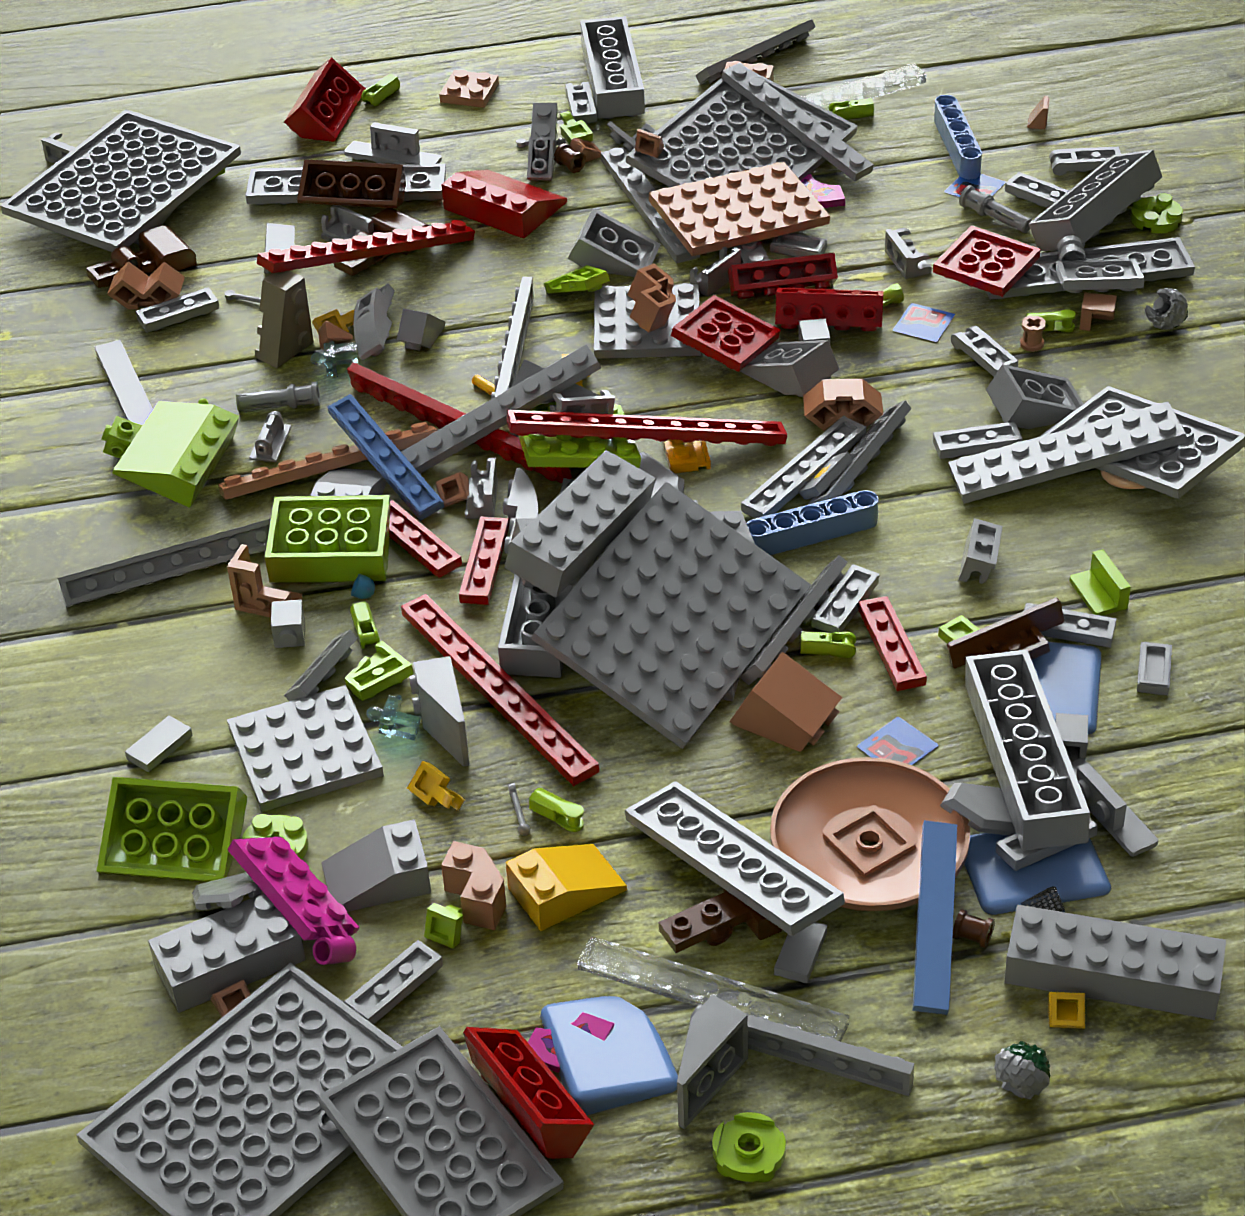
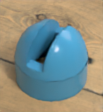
(363, 587)

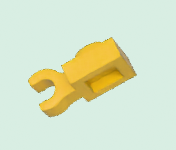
(334, 317)
(431, 787)

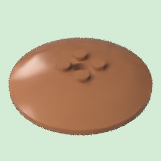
(862, 799)

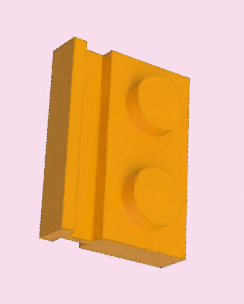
(686, 456)

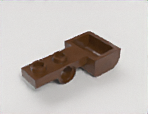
(383, 222)
(155, 246)
(713, 922)

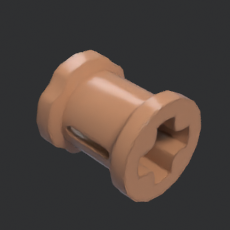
(1032, 335)

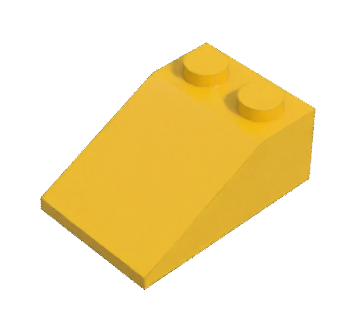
(561, 882)

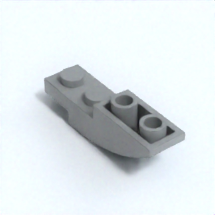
(542, 141)
(371, 321)
(521, 502)

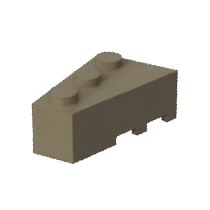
(285, 318)

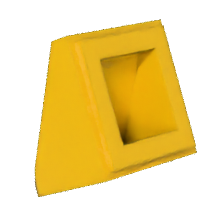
(1066, 1010)

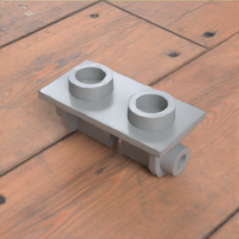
(271, 438)

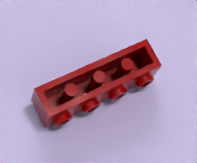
(792, 272)
(837, 306)

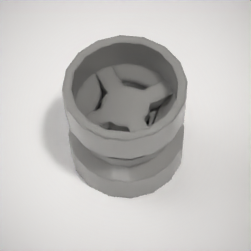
(1071, 249)

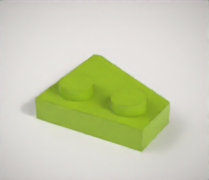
(581, 279)
(378, 672)

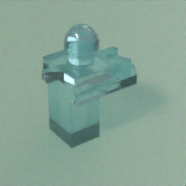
(335, 355)
(393, 721)

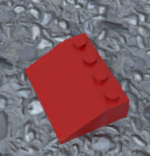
(499, 201)

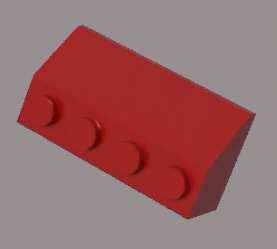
(325, 103)
(529, 1090)

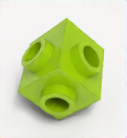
(119, 436)

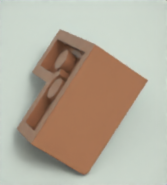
(247, 586)

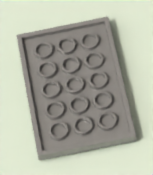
(1169, 469)
(439, 1135)

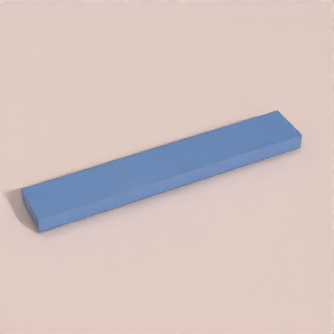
(385, 457)
(935, 918)

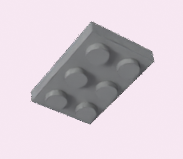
(1099, 275)

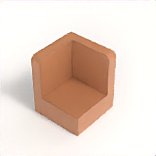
(1098, 307)

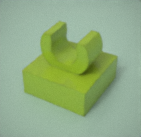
(444, 924)

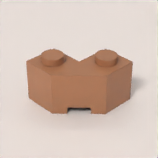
(136, 289)
(653, 297)
(840, 398)
(474, 876)

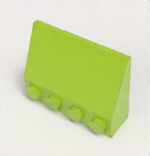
(178, 449)
(328, 538)
(170, 829)

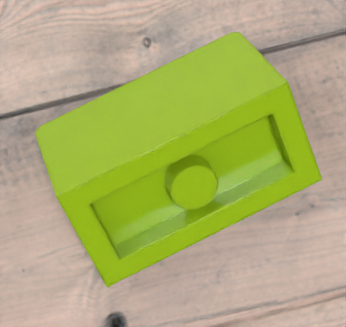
(1102, 586)

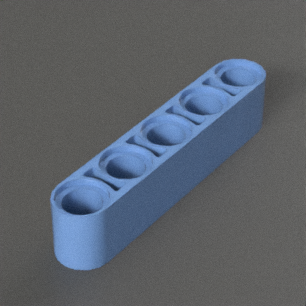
(957, 137)
(815, 522)

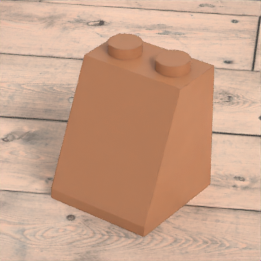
(788, 705)

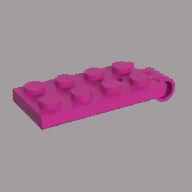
(298, 896)

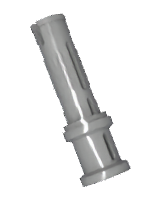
(987, 206)
(291, 396)

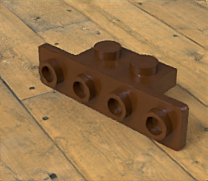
(1010, 634)

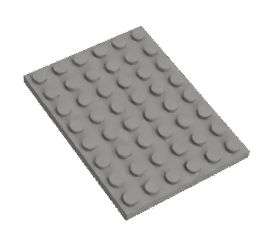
(731, 134)
(121, 180)
(672, 614)
(238, 1109)

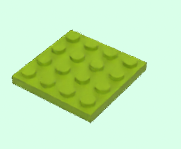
(575, 452)

